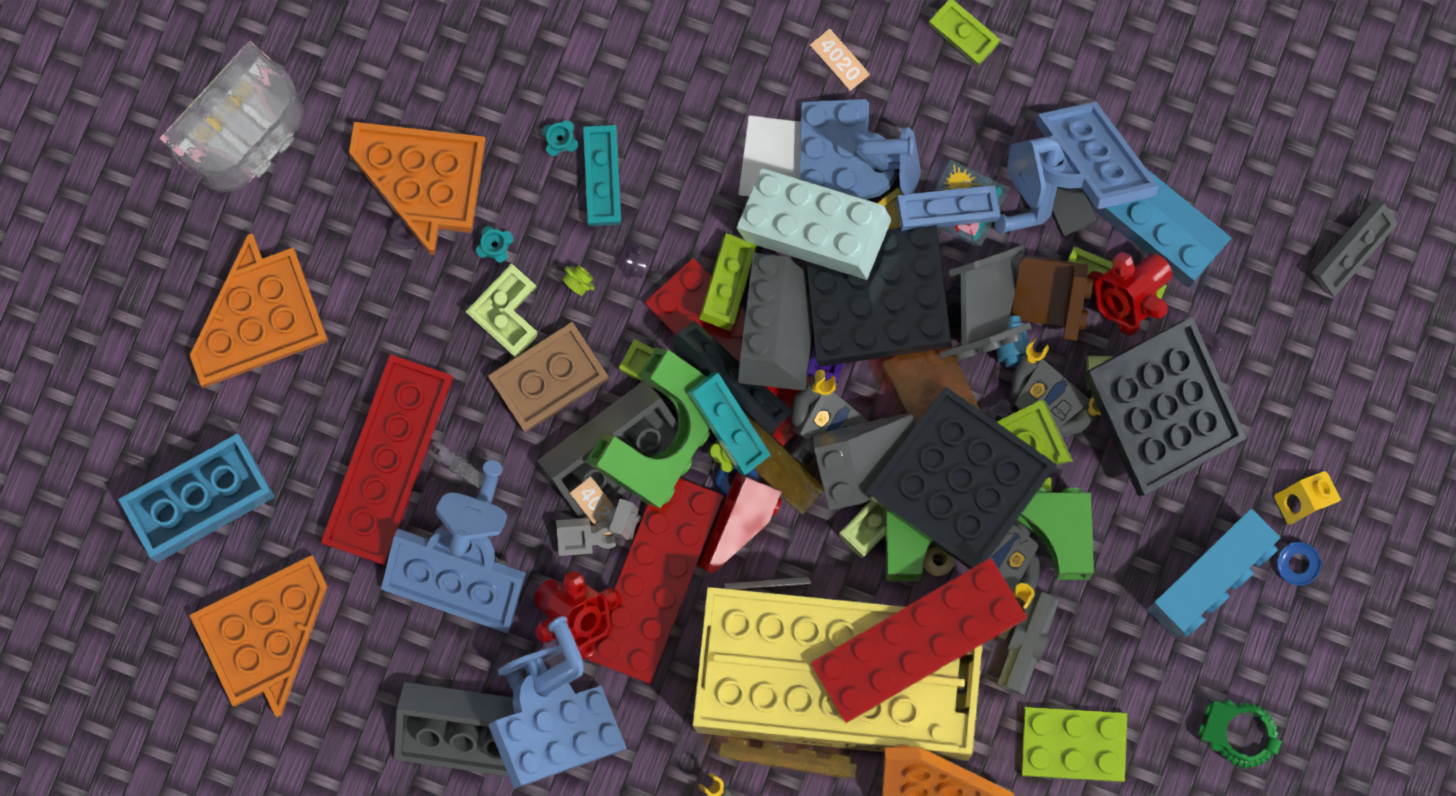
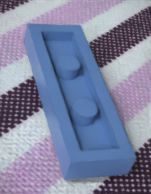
(948, 207)

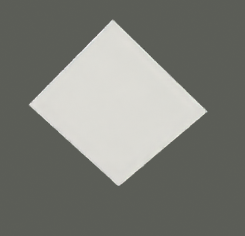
(771, 146)
(765, 583)

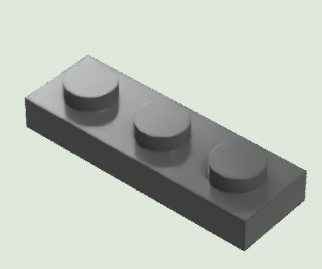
(1354, 248)

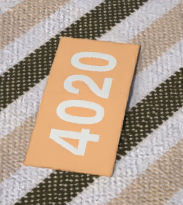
(840, 59)
(593, 501)

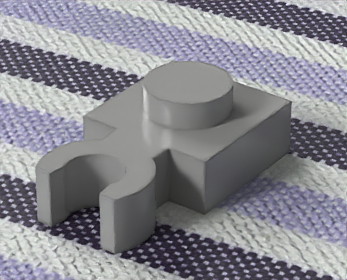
(623, 520)
(578, 536)

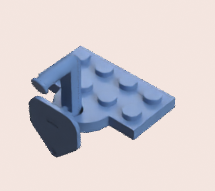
(1077, 152)
(843, 154)
(449, 571)
(551, 723)

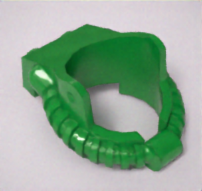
(1215, 729)

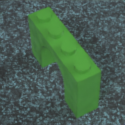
(654, 476)

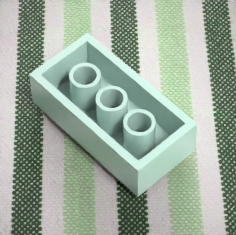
(814, 223)

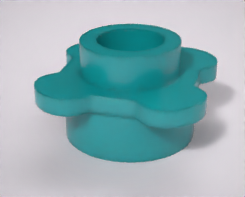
(562, 129)
(492, 235)

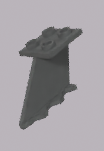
(986, 303)

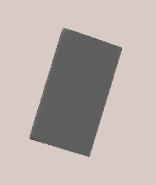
(1072, 210)

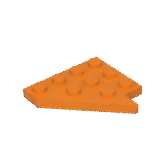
(257, 317)
(263, 633)
(922, 773)

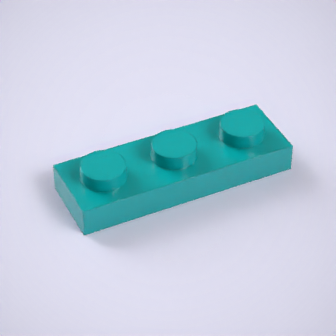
(602, 175)
(729, 423)

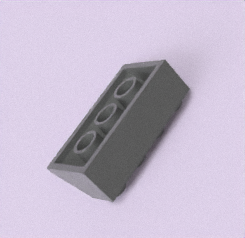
(776, 325)
(635, 418)
(449, 728)

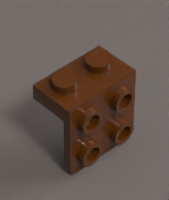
(1052, 293)

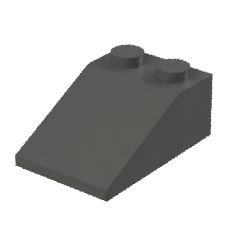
(856, 456)

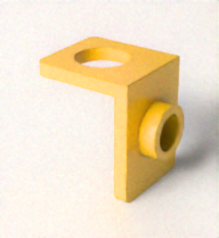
(1314, 494)

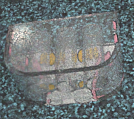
(237, 122)

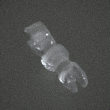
(457, 464)

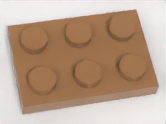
(548, 377)

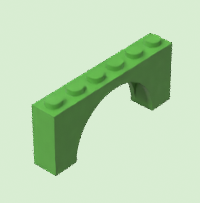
(1057, 519)

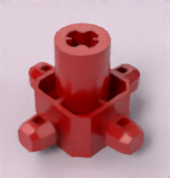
(1129, 291)
(581, 605)

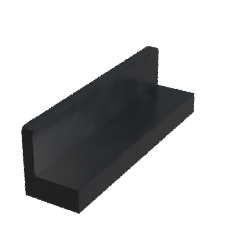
(709, 356)

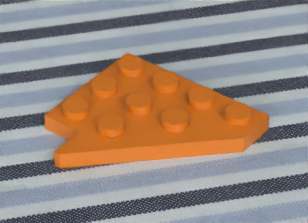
(422, 175)

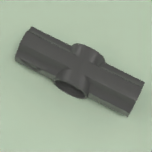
(1028, 643)

